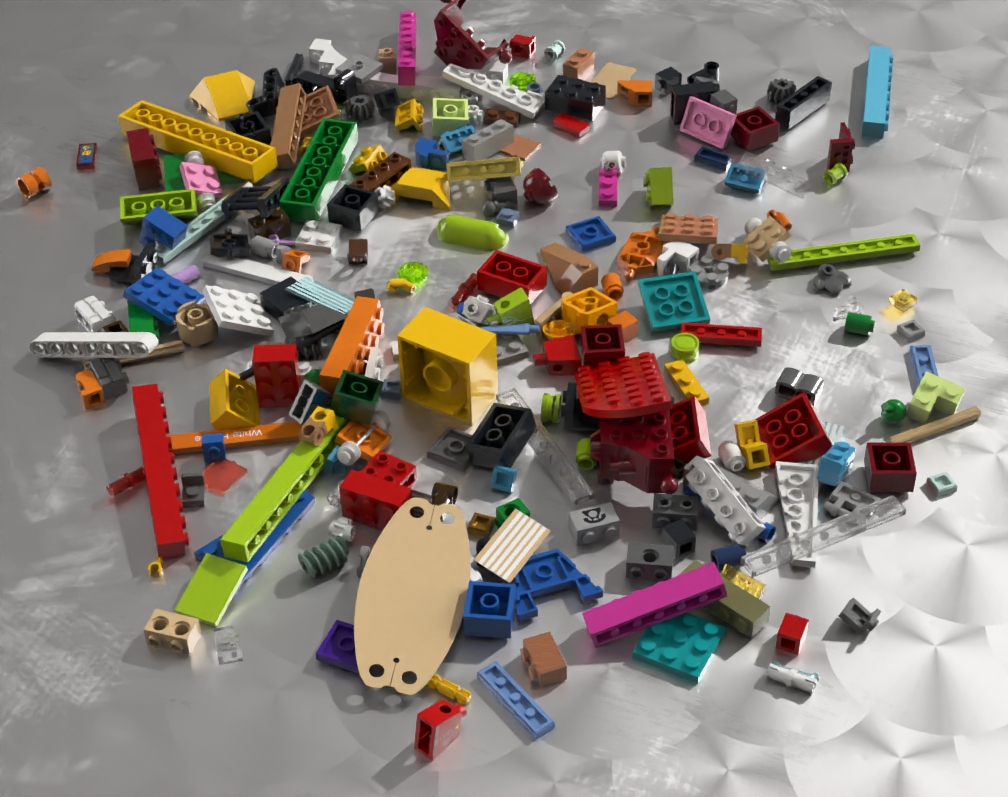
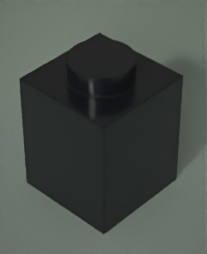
(666, 79)
(387, 99)
(679, 536)

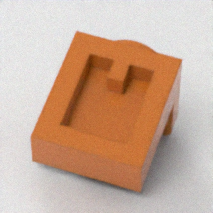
(294, 259)

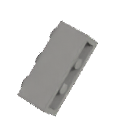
(488, 141)

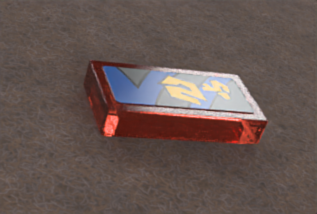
(86, 156)

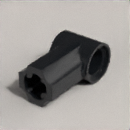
(710, 70)

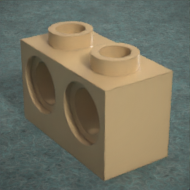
(172, 631)

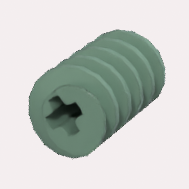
(324, 556)

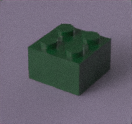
(356, 397)

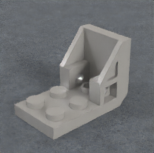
(509, 346)

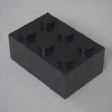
(575, 97)
(501, 436)

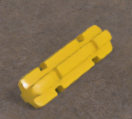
(449, 689)

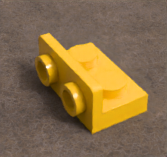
(409, 114)

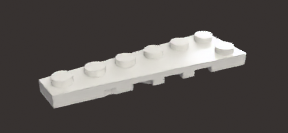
(525, 103)
(799, 501)

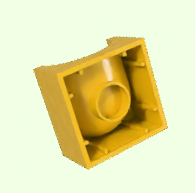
(448, 366)

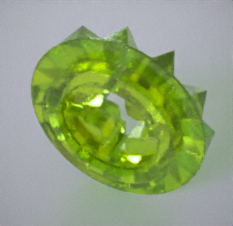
(522, 80)
(406, 270)

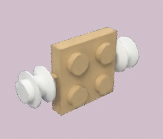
(767, 239)

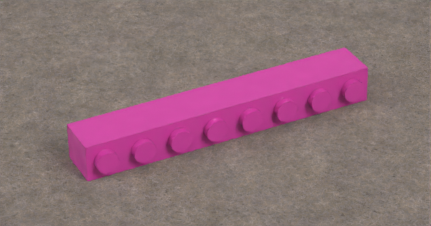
(407, 49)

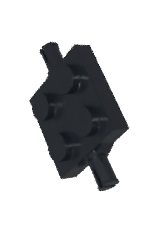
(229, 244)

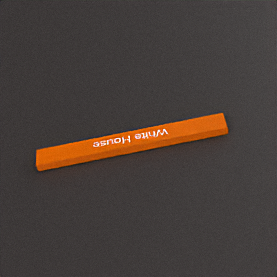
(239, 437)

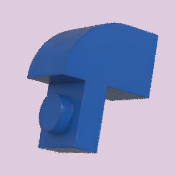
(428, 155)

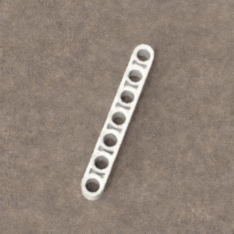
(94, 344)

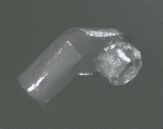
(334, 499)

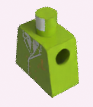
(512, 310)

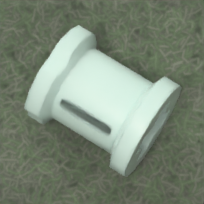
(556, 49)

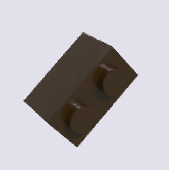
(277, 223)

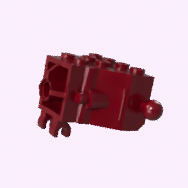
(458, 46)
(636, 452)

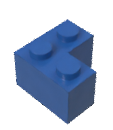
(162, 228)

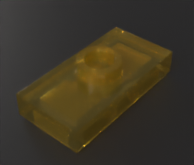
(744, 581)

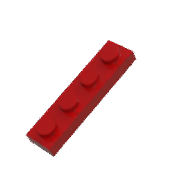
(724, 334)

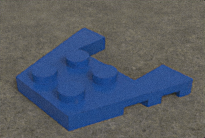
(546, 574)

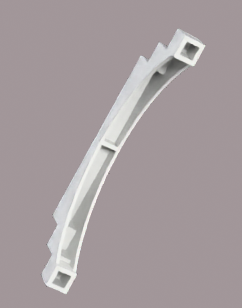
(425, 87)

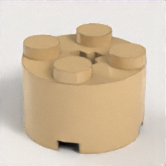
(196, 324)

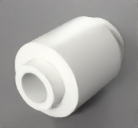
(731, 456)

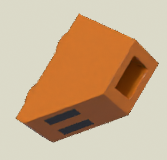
(635, 92)

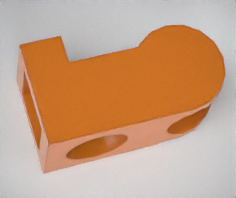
(90, 389)

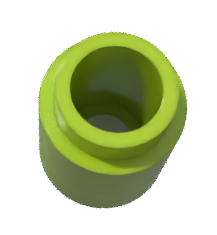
(583, 456)

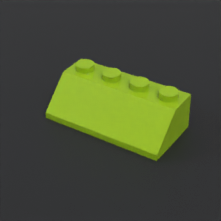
(179, 203)

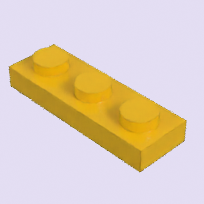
(685, 381)

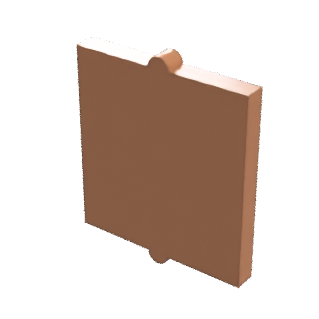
(521, 148)

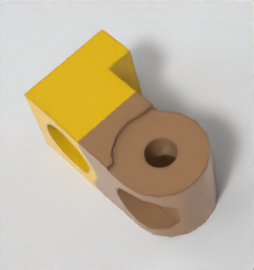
(725, 251)
(317, 426)

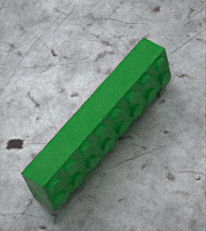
(319, 170)

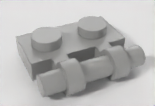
(849, 497)

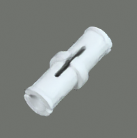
(791, 678)

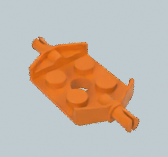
(638, 260)

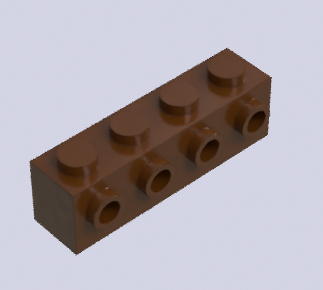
(384, 173)

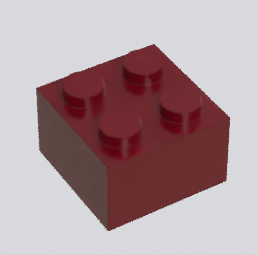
(755, 129)
(601, 343)
(890, 467)

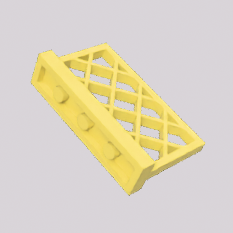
(484, 169)

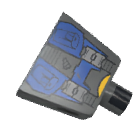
(308, 399)

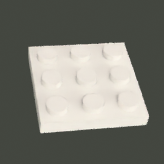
(238, 310)

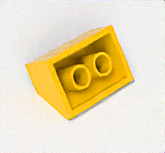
(233, 402)

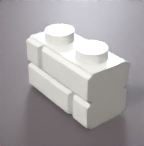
(93, 314)

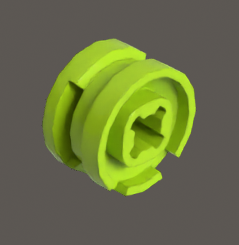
(684, 347)
(548, 406)

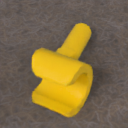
(154, 566)

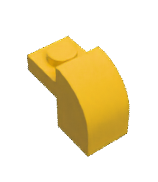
(750, 445)

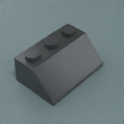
(308, 319)

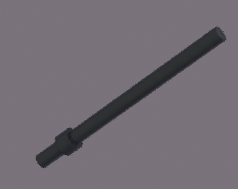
(302, 344)

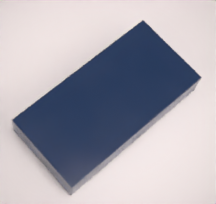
(714, 158)

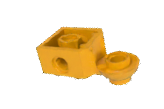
(581, 309)

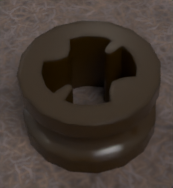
(679, 466)

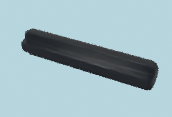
(294, 68)

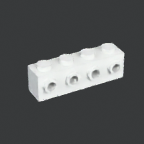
(725, 502)

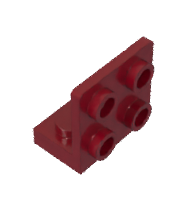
(841, 149)

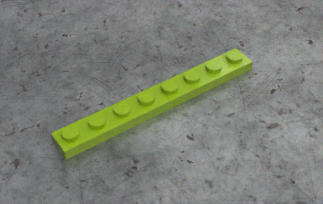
(848, 251)

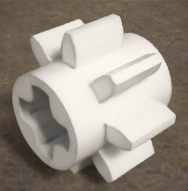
(475, 115)
(385, 196)
(343, 528)

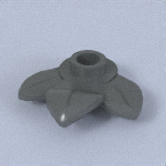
(831, 279)

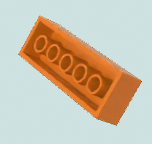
(353, 342)

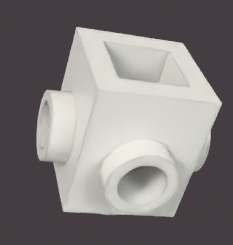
(478, 309)

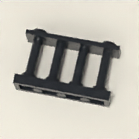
(247, 197)

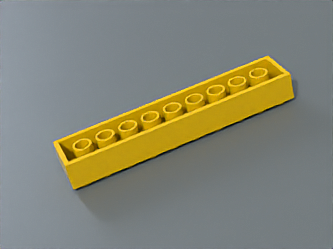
(219, 147)

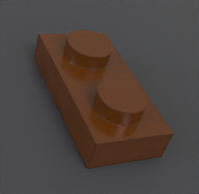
(494, 115)

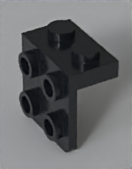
(138, 266)
(572, 412)

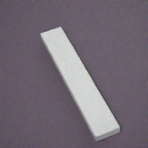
(250, 269)

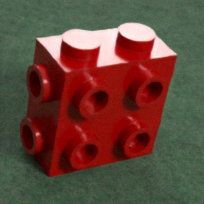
(391, 469)

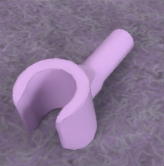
(280, 242)

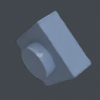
(508, 217)

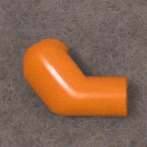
(780, 218)

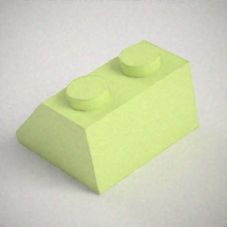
(448, 115)

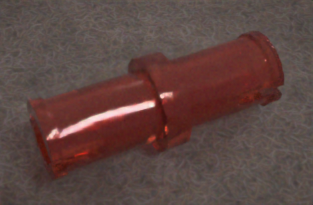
(465, 290)
(126, 482)

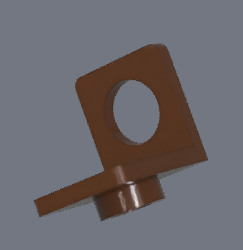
(358, 251)

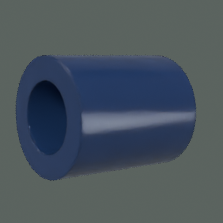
(728, 555)

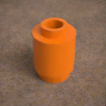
(612, 286)

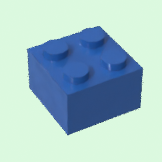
(489, 609)

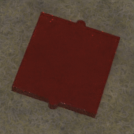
(223, 475)

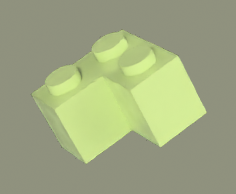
(936, 394)

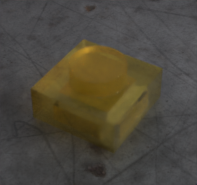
(903, 300)

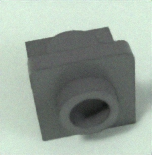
(193, 490)

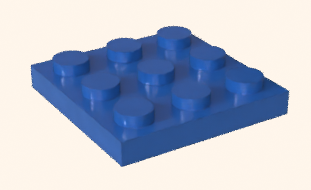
(161, 295)

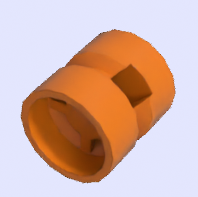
(34, 182)

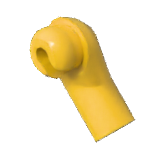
(400, 283)

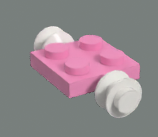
(202, 179)

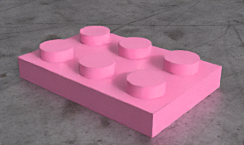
(708, 122)

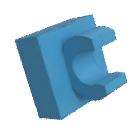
(333, 462)
(503, 478)

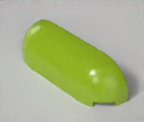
(471, 233)

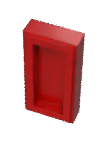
(571, 124)

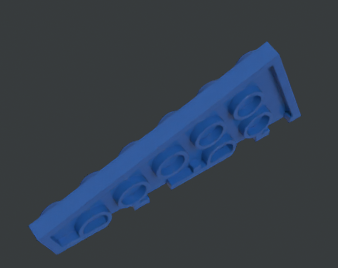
(297, 512)

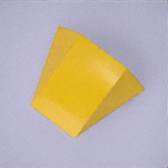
(224, 94)
(424, 185)

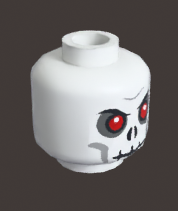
(612, 160)

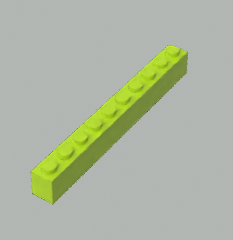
(278, 496)

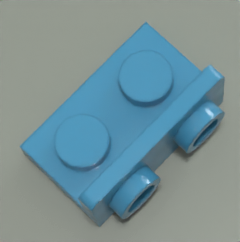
(453, 140)
(742, 180)

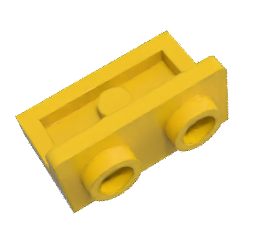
(368, 159)

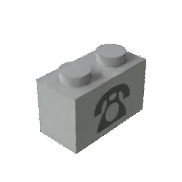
(594, 524)

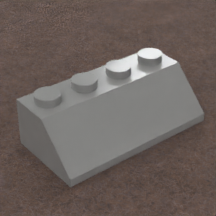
(757, 498)

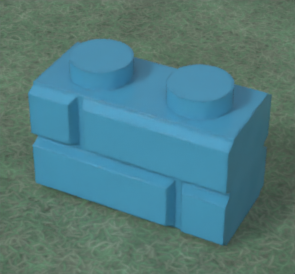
(836, 463)

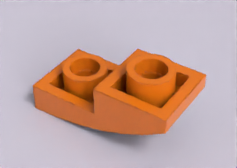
(115, 258)

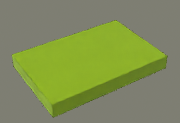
(211, 589)

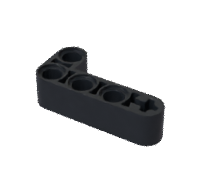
(342, 86)
(268, 101)

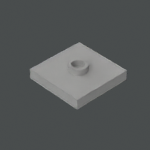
(362, 66)

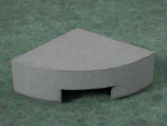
(280, 250)
(364, 554)

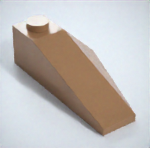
(569, 269)

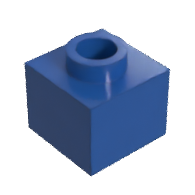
(213, 447)

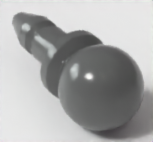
(490, 208)

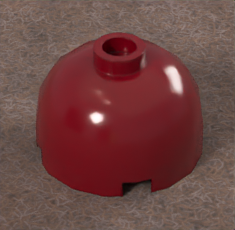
(538, 188)

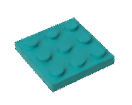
(673, 300)
(680, 645)

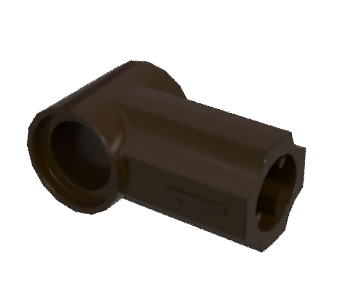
(444, 494)

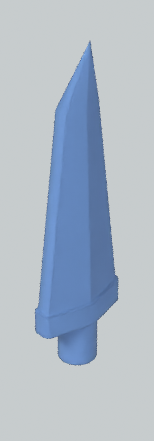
(519, 329)

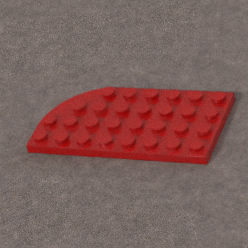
(623, 387)

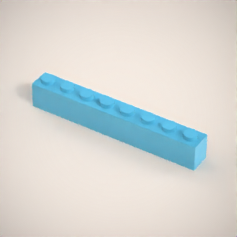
(877, 92)

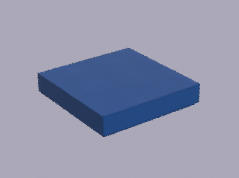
(590, 234)

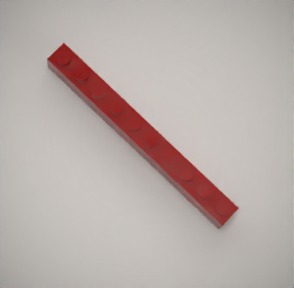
(158, 471)

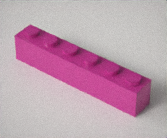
(654, 604)

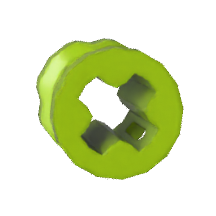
(837, 172)

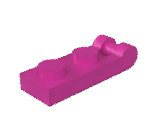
(607, 187)

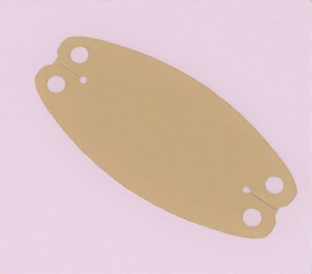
(412, 596)

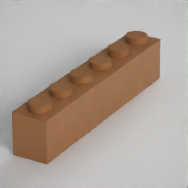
(288, 125)

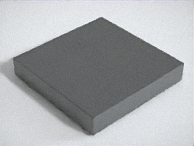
(451, 449)

